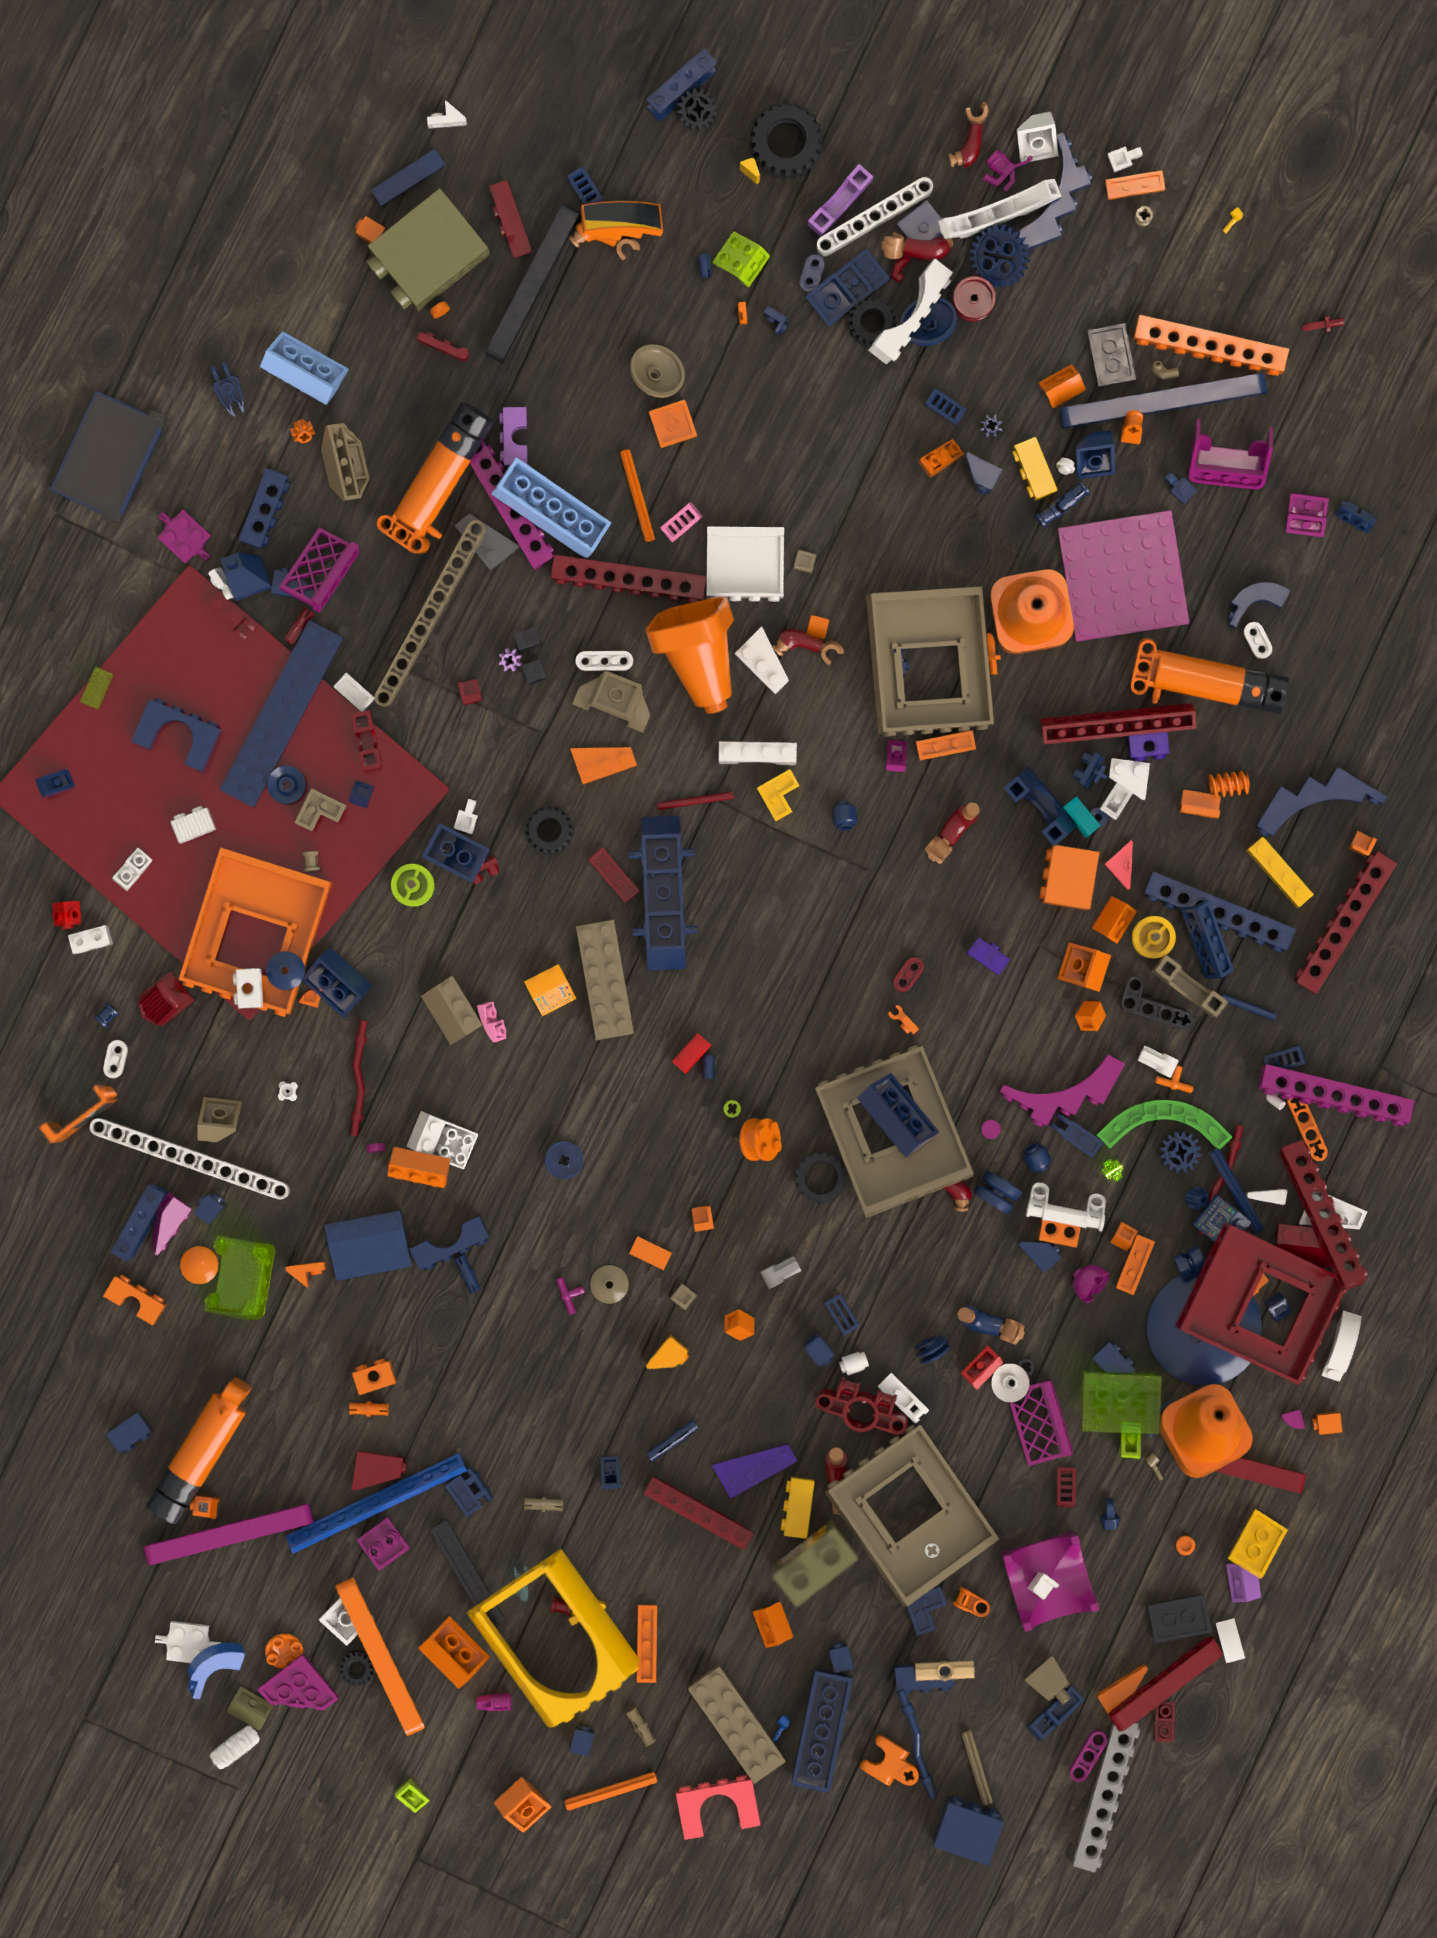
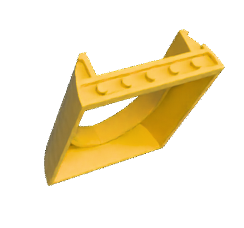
(613, 1652)

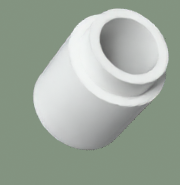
(853, 1363)

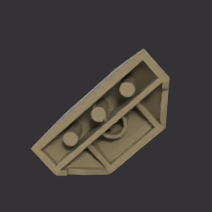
(344, 462)

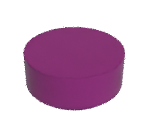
(990, 1129)
(376, 1148)

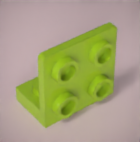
(741, 258)

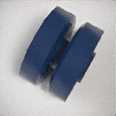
(997, 1192)

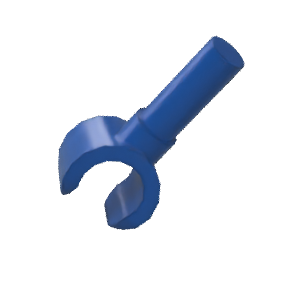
(784, 1722)

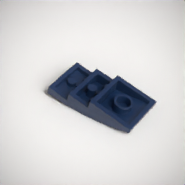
(847, 287)

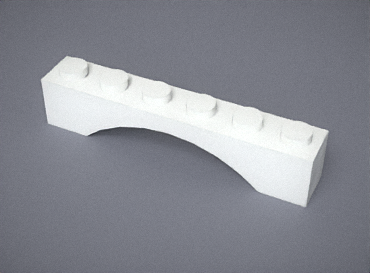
(931, 281)

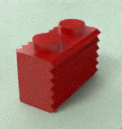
(691, 1053)
(981, 1367)

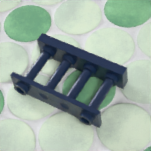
(690, 76)
(139, 1222)

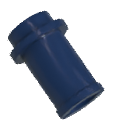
(704, 265)
(708, 1066)

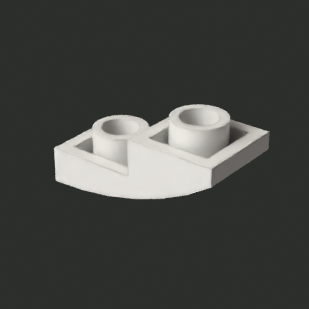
(132, 869)
(1230, 1640)

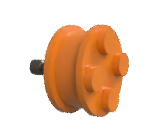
(759, 1139)

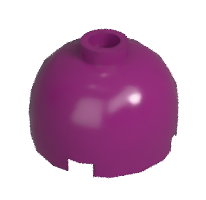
(1089, 1281)

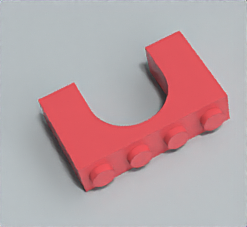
(739, 1790)

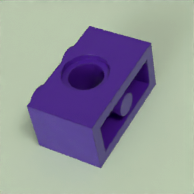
(1159, 742)

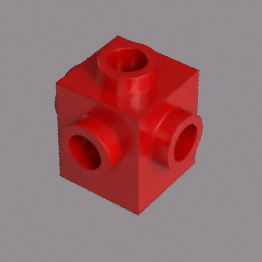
(66, 914)

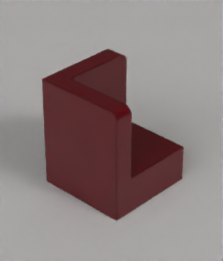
(470, 692)

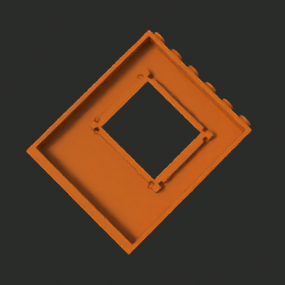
(263, 893)

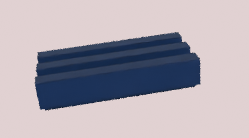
(833, 1300)

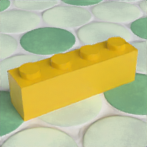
(1279, 872)

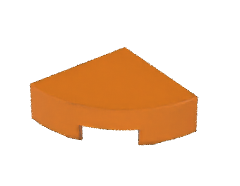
(742, 312)
(310, 998)

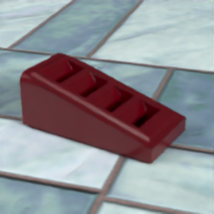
(1066, 1504)

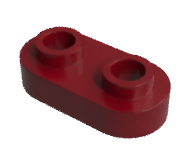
(907, 974)

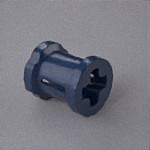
(106, 1015)

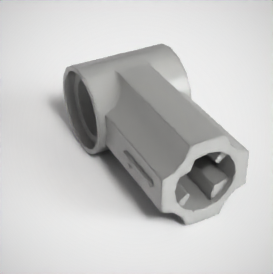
(778, 1273)

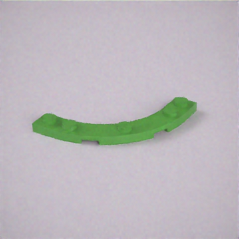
(1164, 1110)

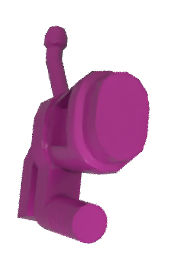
(1001, 164)

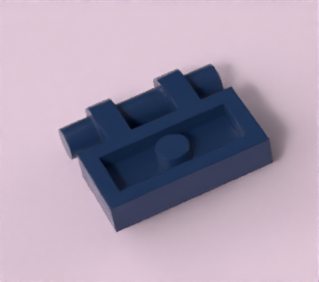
(463, 1494)

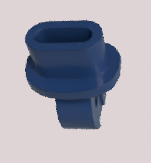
(1110, 1518)

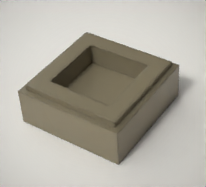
(804, 561)
(683, 1296)

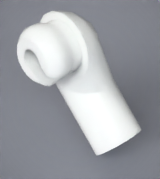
(1275, 1100)

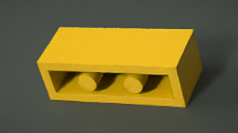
(1034, 469)
(798, 1507)

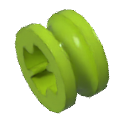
(738, 1109)

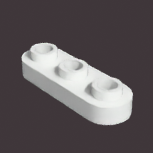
(613, 660)

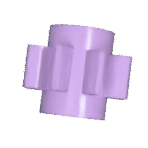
(505, 660)

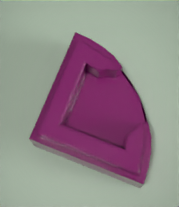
(1294, 1419)

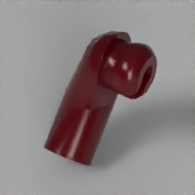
(898, 266)

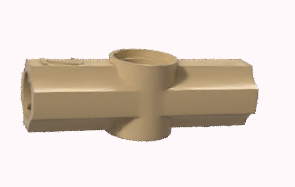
(958, 1670)

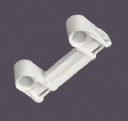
(1091, 1217)

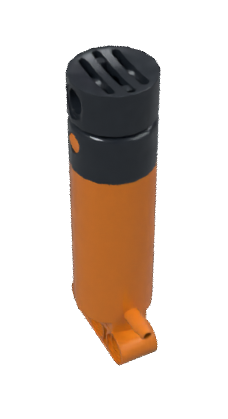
(437, 479)
(1208, 680)
(199, 1452)

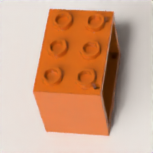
(1069, 877)

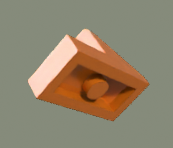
(301, 1271)

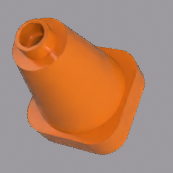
(1019, 625)
(697, 648)
(1198, 1439)

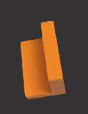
(1062, 386)
(1200, 804)
(1114, 919)
(773, 1625)

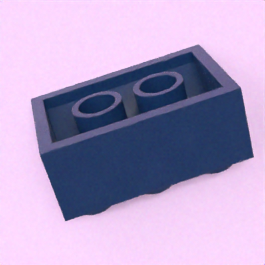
(339, 982)

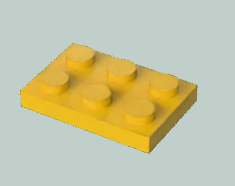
(1257, 1544)

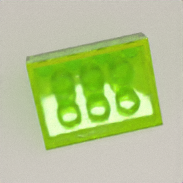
(1121, 1402)

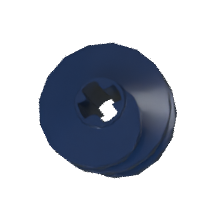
(933, 1349)

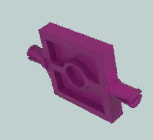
(184, 536)

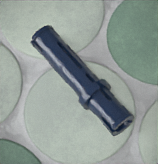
(674, 1439)

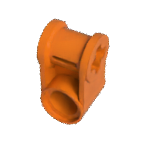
(1132, 427)
(970, 1602)

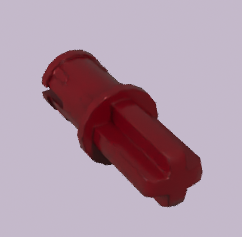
(298, 626)

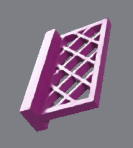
(335, 574)
(1057, 1423)

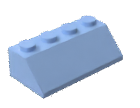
(303, 367)

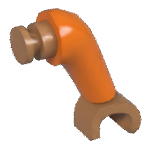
(580, 237)

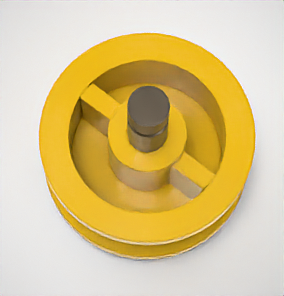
(1153, 937)

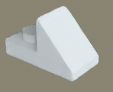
(452, 118)
(1116, 801)

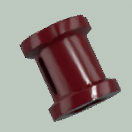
(560, 1605)

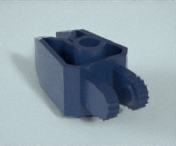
(228, 385)

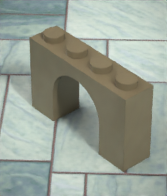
(1174, 976)

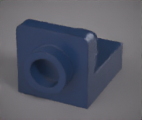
(775, 317)

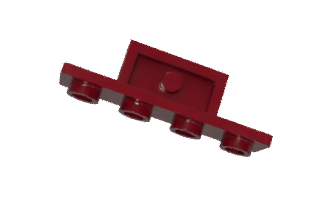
(510, 219)

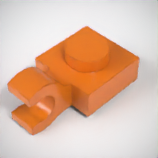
(907, 1025)

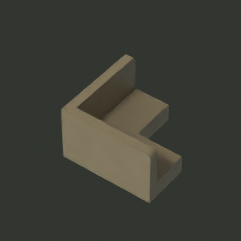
(316, 805)

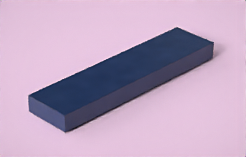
(408, 178)

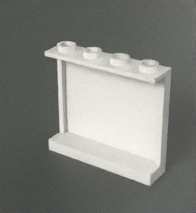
(745, 562)

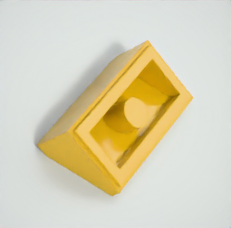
(750, 169)

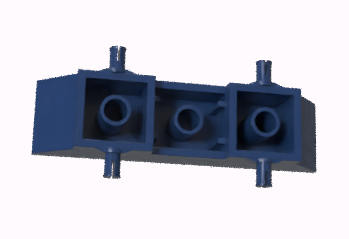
(663, 893)

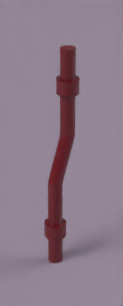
(357, 1115)
(1234, 1145)

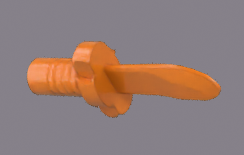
(992, 656)

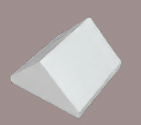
(339, 1622)

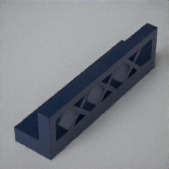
(1210, 940)

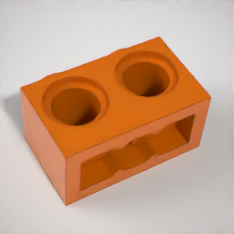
(1058, 1235)

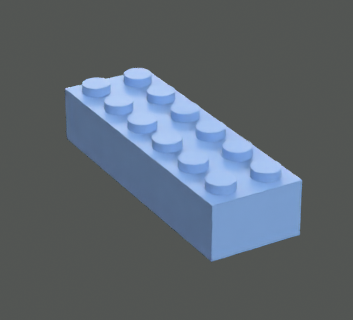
(551, 508)

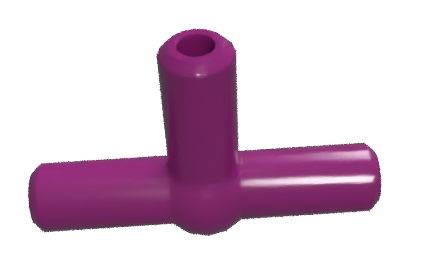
(567, 1295)

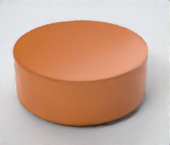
(439, 309)
(1185, 1545)

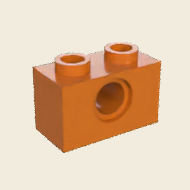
(365, 1384)

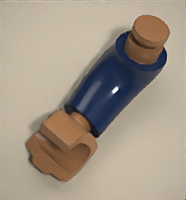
(991, 1325)

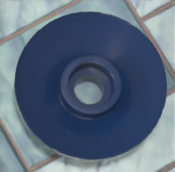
(276, 784)
(292, 978)

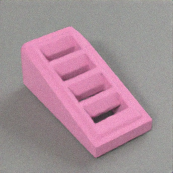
(693, 510)

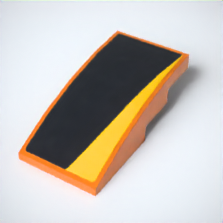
(621, 218)

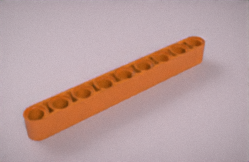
(380, 1656)

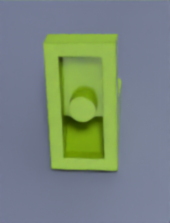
(1130, 1445)

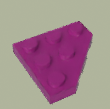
(299, 1686)

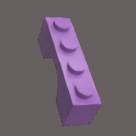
(843, 198)

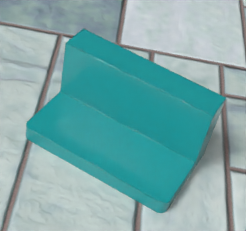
(1086, 822)

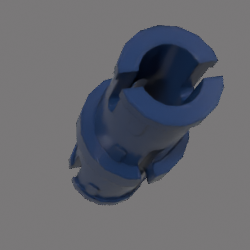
(467, 1274)

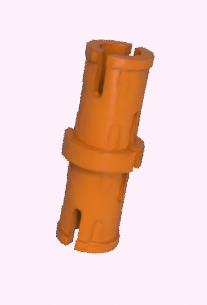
(368, 1409)

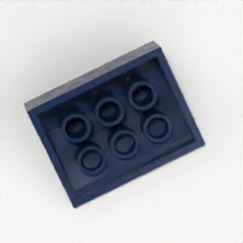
(368, 1245)

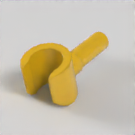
(1237, 215)

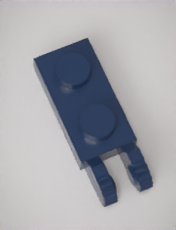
(1078, 1136)

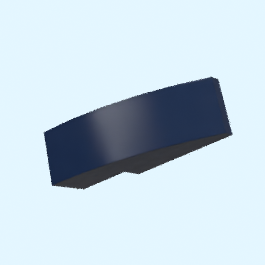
(1054, 1715)

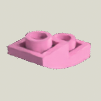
(492, 1026)

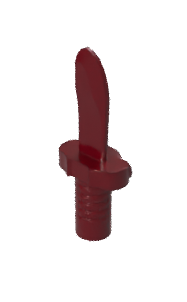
(1327, 324)

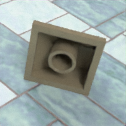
(217, 1119)

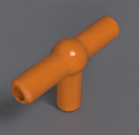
(1174, 1083)

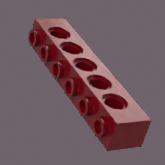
(698, 1512)

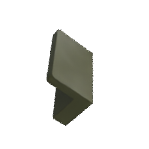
(250, 1708)

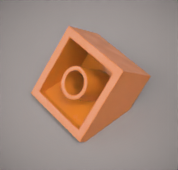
(1084, 967)
(522, 1804)

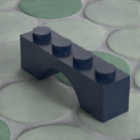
(427, 1253)

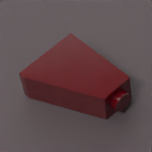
(376, 1468)

